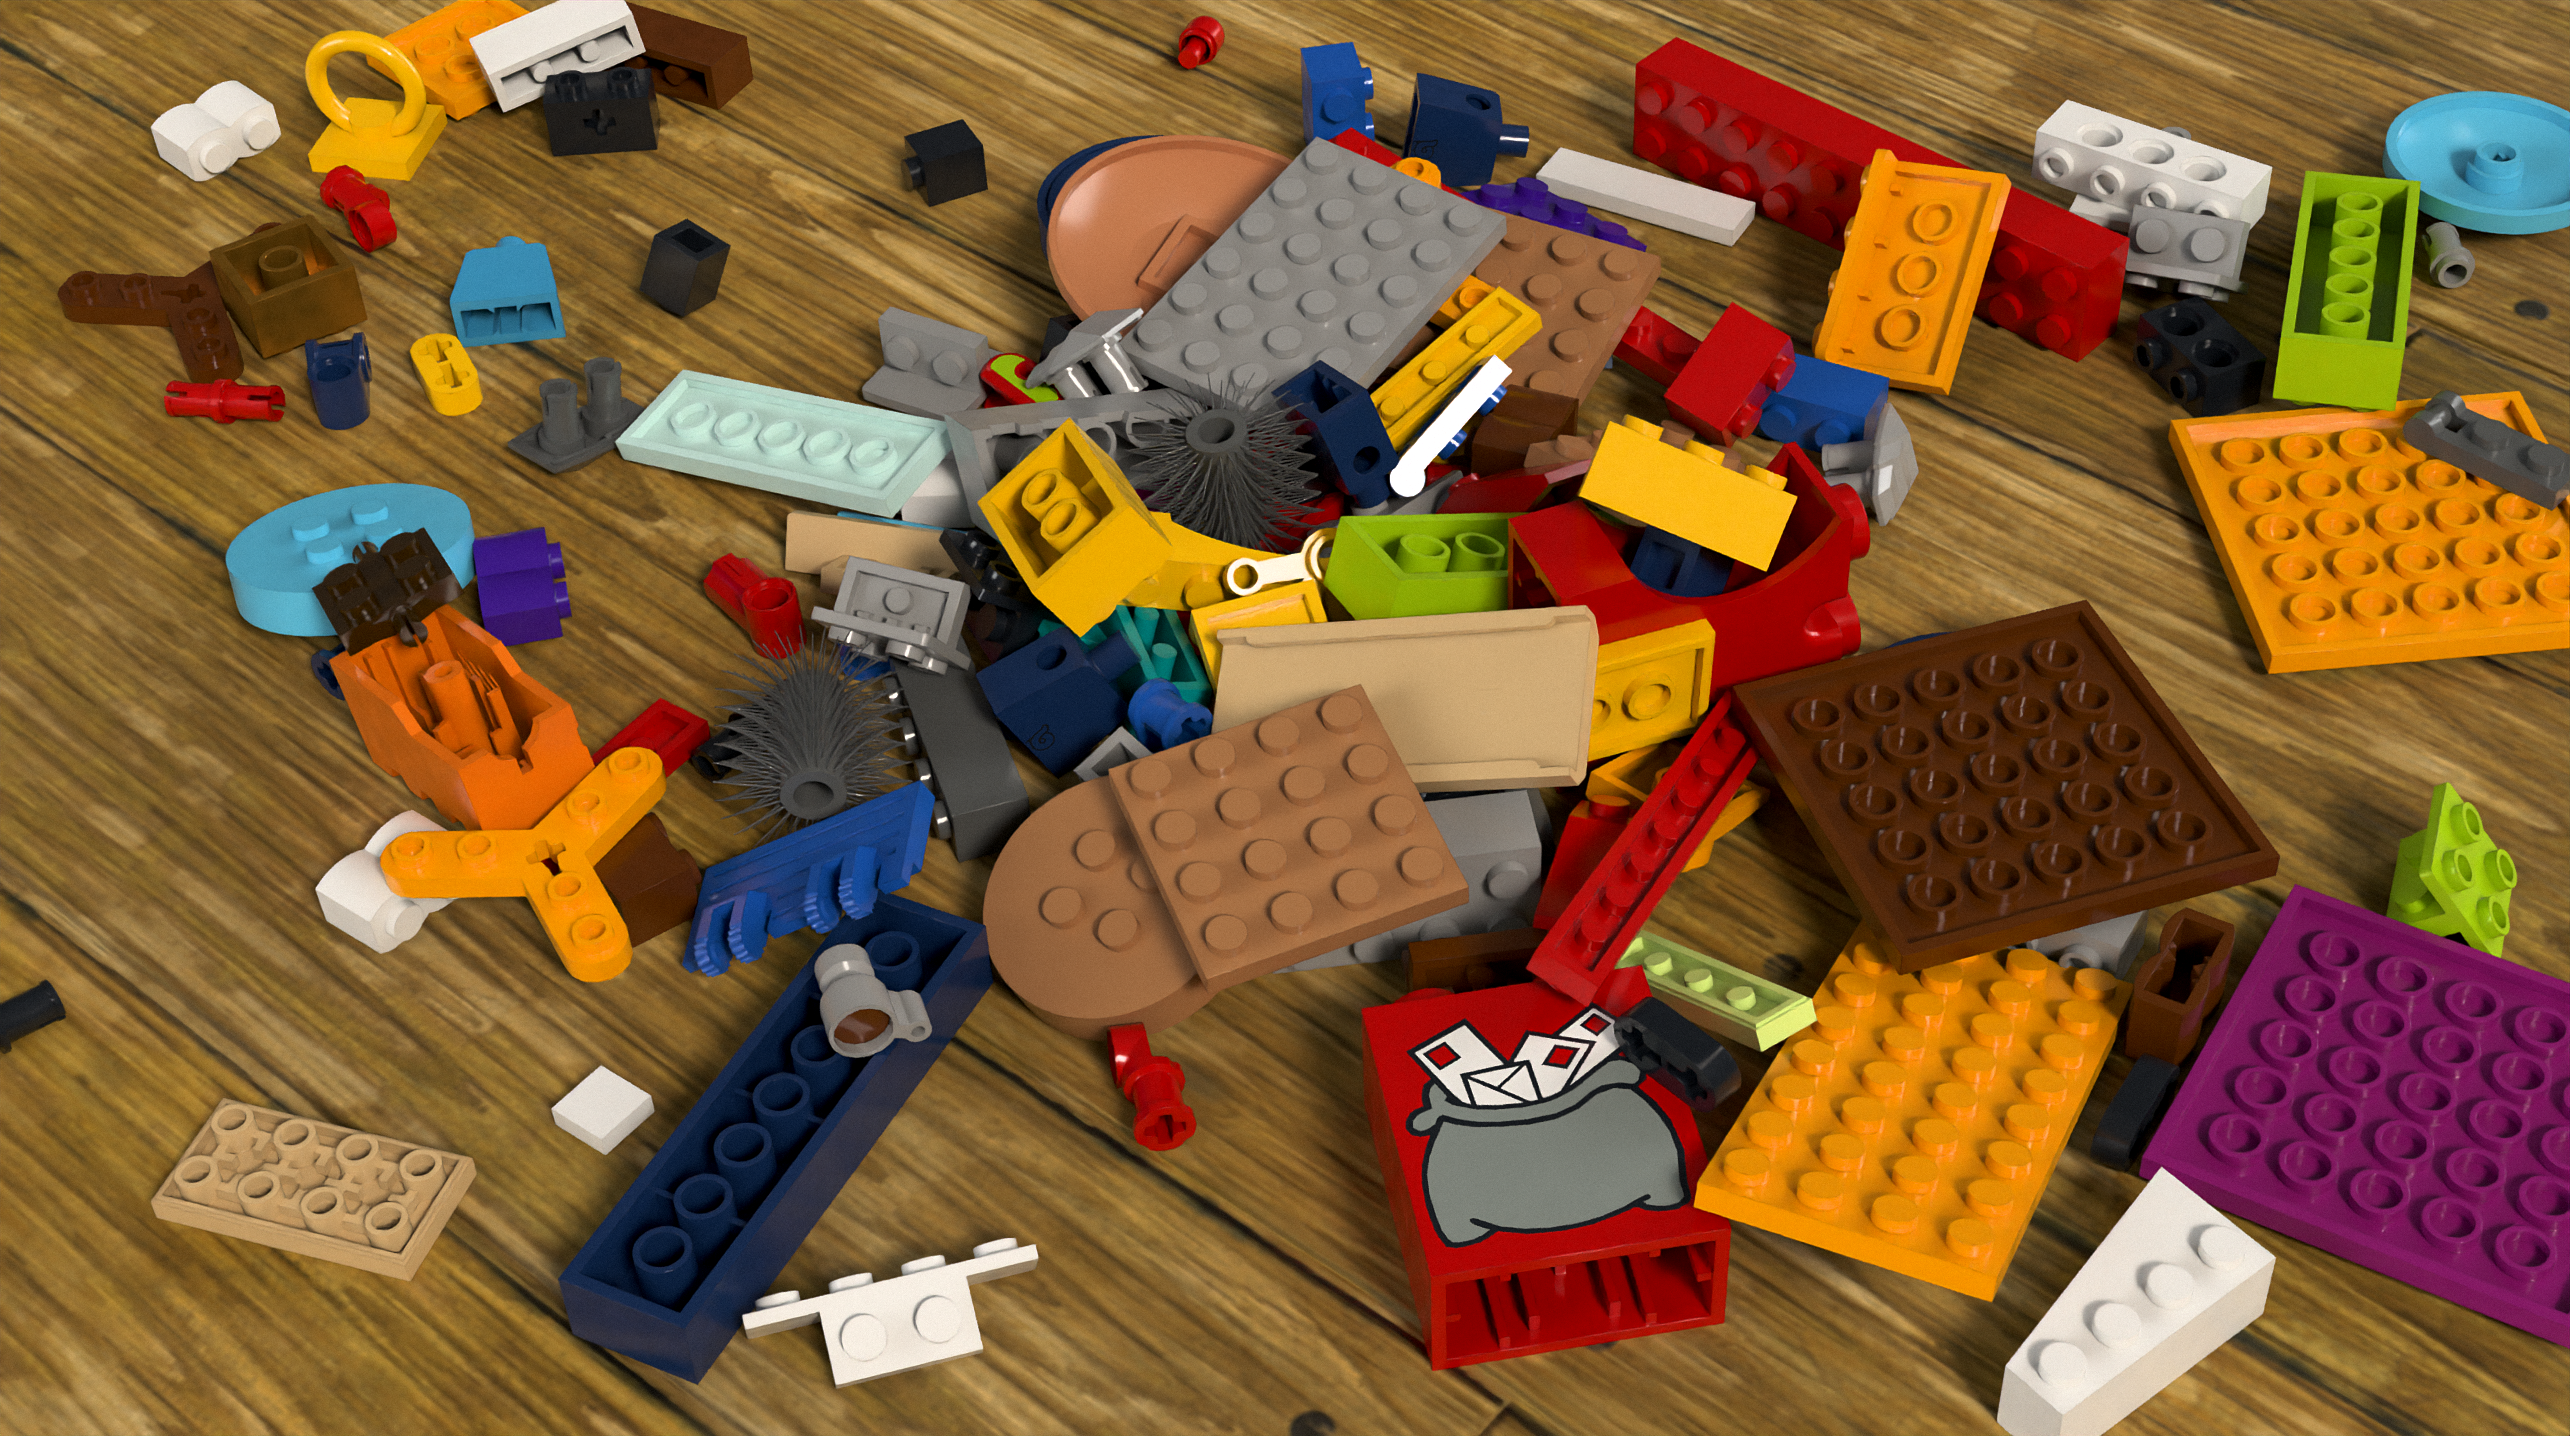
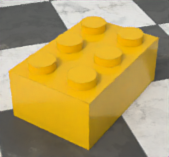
(1688, 492)
(1075, 528)

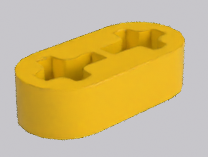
(439, 377)

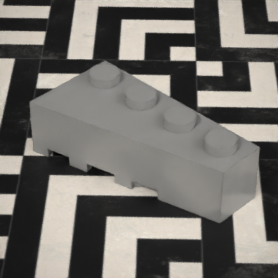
(997, 439)

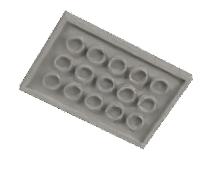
(1320, 267)

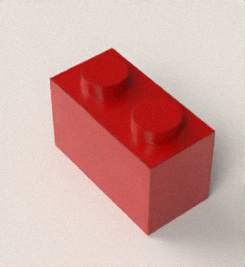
(1731, 377)

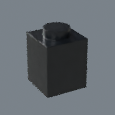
(944, 163)
(684, 267)

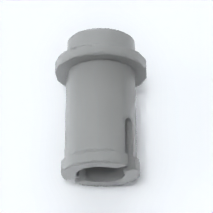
(2449, 261)

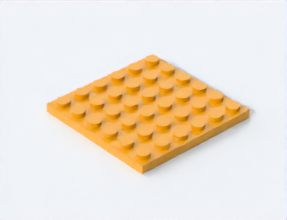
(2371, 548)

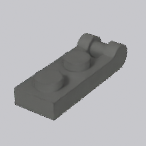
(2490, 450)

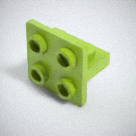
(2454, 876)

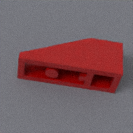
(1516, 489)
(1584, 843)

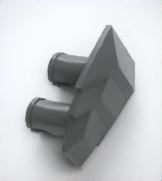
(578, 436)

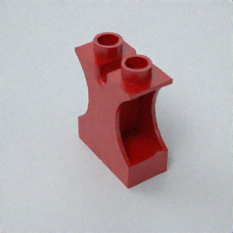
(1762, 619)

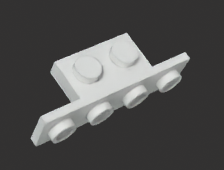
(898, 1321)

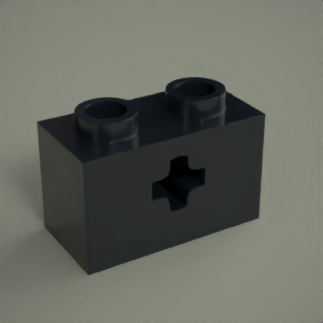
(601, 111)

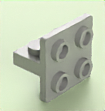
(2187, 250)
(928, 366)
(903, 614)

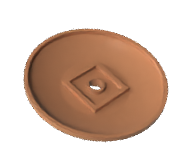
(1147, 215)

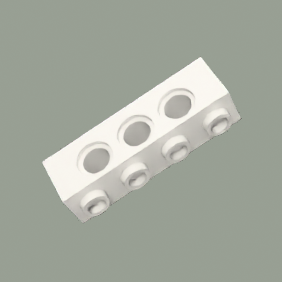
(2146, 166)

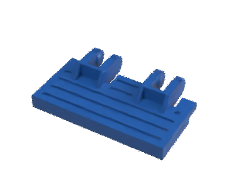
(809, 878)

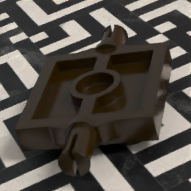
(387, 591)

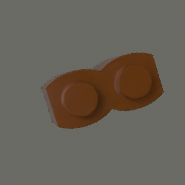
(1515, 423)
(2179, 987)

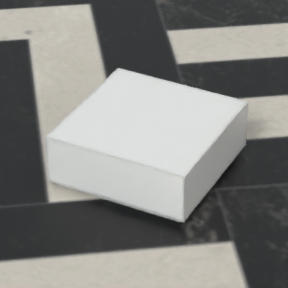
(603, 1110)

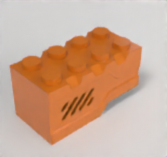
(464, 724)

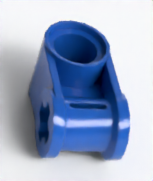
(1165, 718)

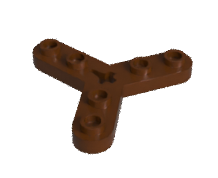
(186, 304)

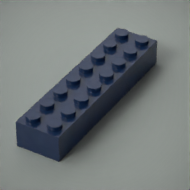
(767, 1151)

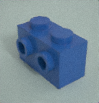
(1335, 92)

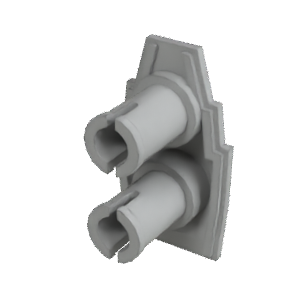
(1096, 342)
(1876, 468)

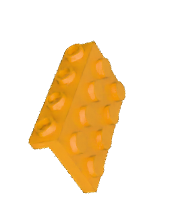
(1911, 271)

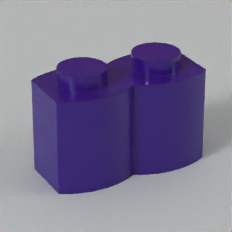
(519, 587)

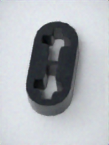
(1677, 1054)
(2135, 1112)

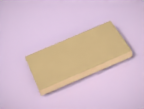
(315, 1189)

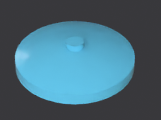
(2485, 160)

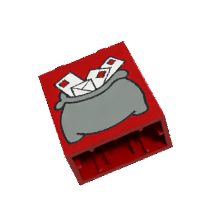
(1537, 1173)

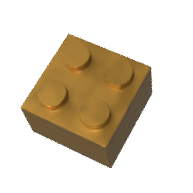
(288, 285)

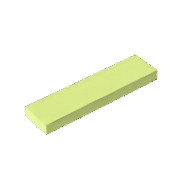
(1718, 993)

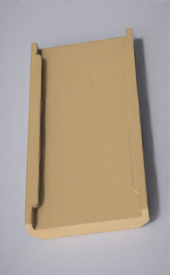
(1459, 694)

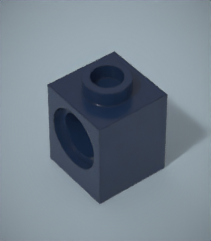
(1680, 565)

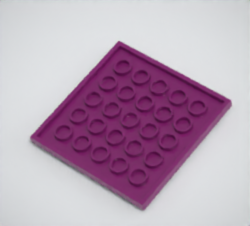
(2391, 1110)

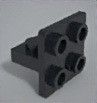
(1001, 607)

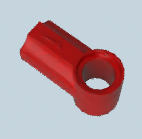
(757, 604)

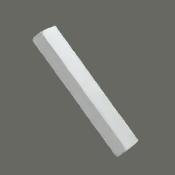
(1647, 196)

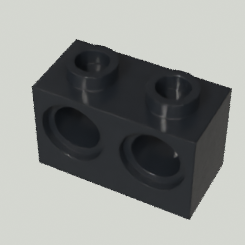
(2199, 358)

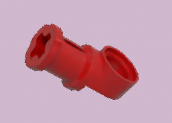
(363, 206)
(1152, 1086)

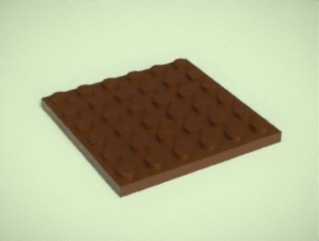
(1999, 786)

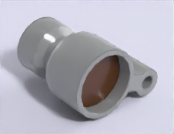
(859, 1009)

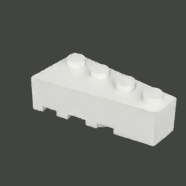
(2136, 1315)

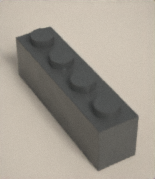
(959, 756)

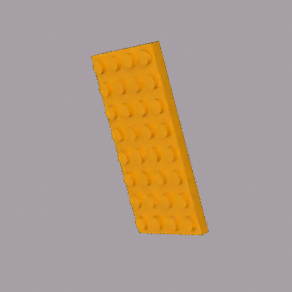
(1920, 1111)

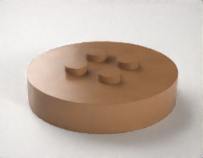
(1084, 923)

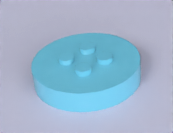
(297, 545)

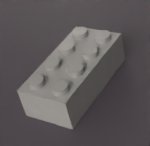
(1501, 861)

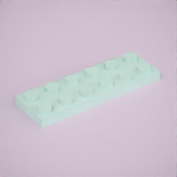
(787, 442)

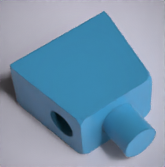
(506, 295)

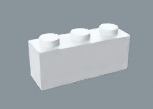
(551, 41)

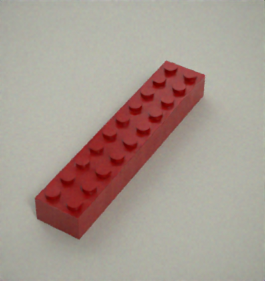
(1804, 165)

